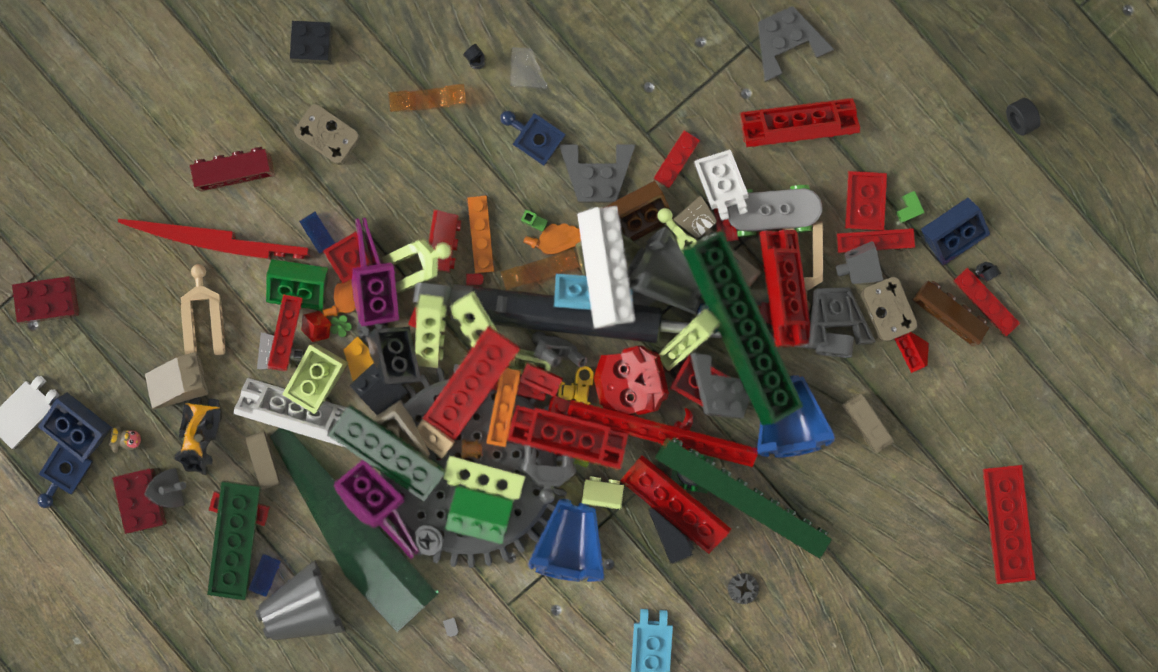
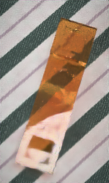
(427, 99)
(539, 269)

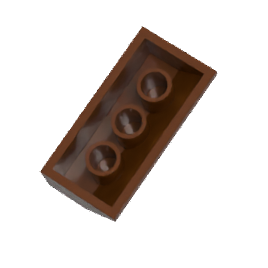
(639, 210)
(950, 313)

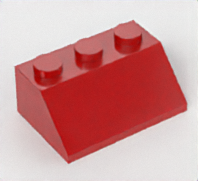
(444, 230)

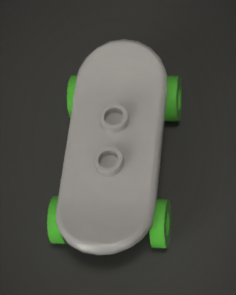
(777, 210)

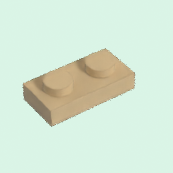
(435, 439)

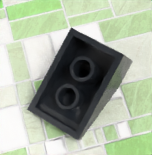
(394, 355)
(674, 543)

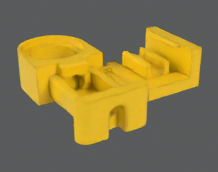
(579, 391)

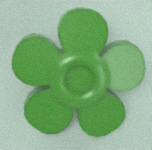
(340, 325)

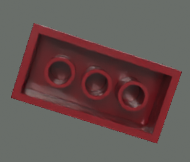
(232, 170)

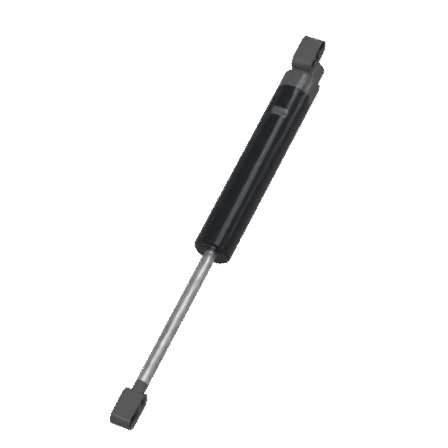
(538, 313)

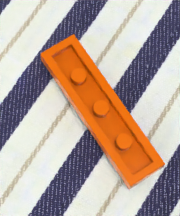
(480, 234)
(503, 407)

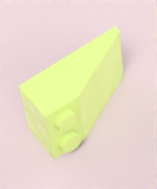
(315, 377)

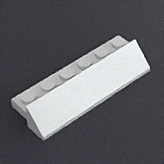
(605, 267)
(268, 405)

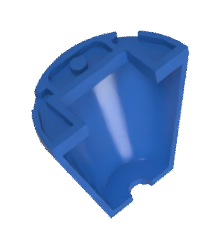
(798, 432)
(569, 545)

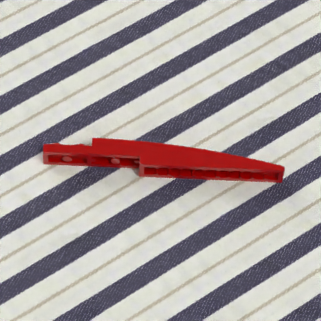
(216, 240)

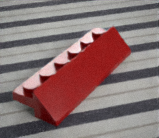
(799, 122)
(786, 288)
(567, 436)

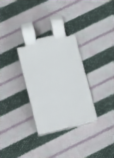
(722, 182)
(24, 411)

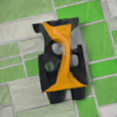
(194, 453)

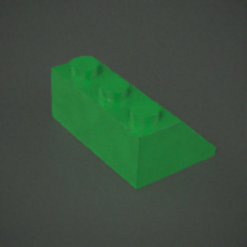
(297, 280)
(479, 514)

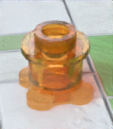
(471, 448)

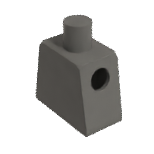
(861, 265)

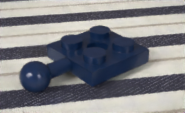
(534, 127)
(53, 473)

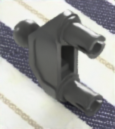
(554, 349)
(547, 475)

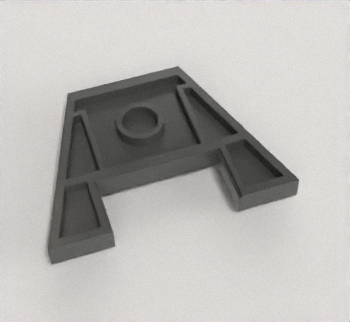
(784, 32)
(597, 181)
(837, 309)
(719, 394)

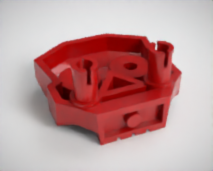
(615, 385)

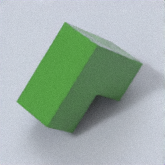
(912, 209)
(534, 221)

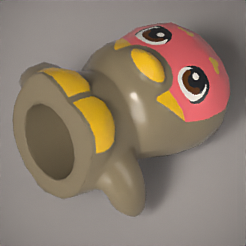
(126, 439)

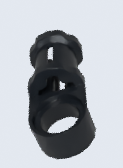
(472, 53)
(991, 273)

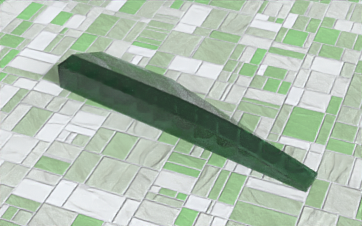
(363, 552)

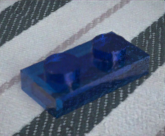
(317, 232)
(265, 575)

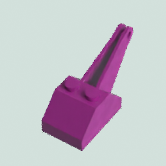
(373, 285)
(372, 501)

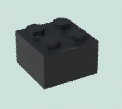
(311, 42)

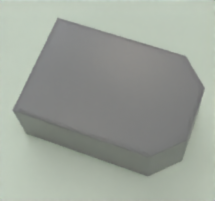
(451, 627)

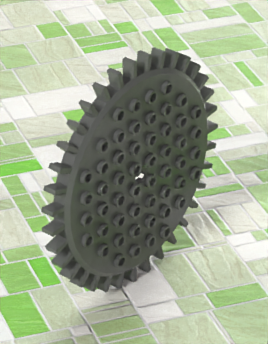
(530, 505)

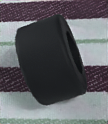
(1023, 116)

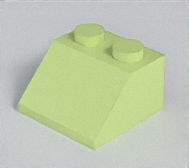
(603, 493)

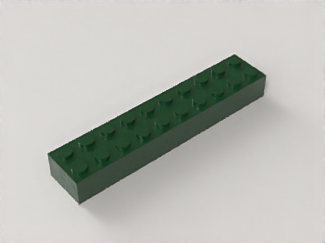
(742, 328)

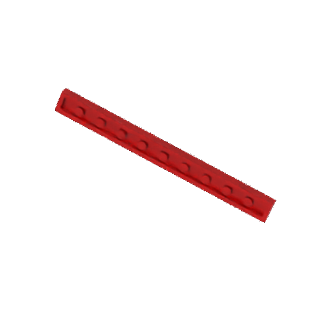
(659, 432)

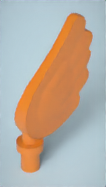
(555, 239)
(343, 300)

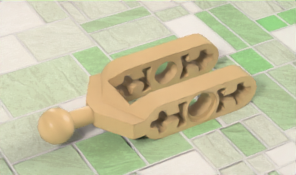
(817, 258)
(187, 312)

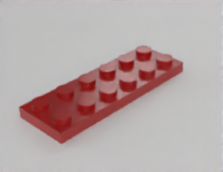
(471, 383)
(675, 504)
(1009, 524)

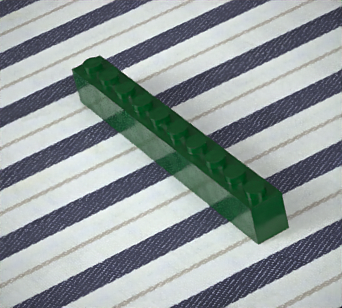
(743, 498)

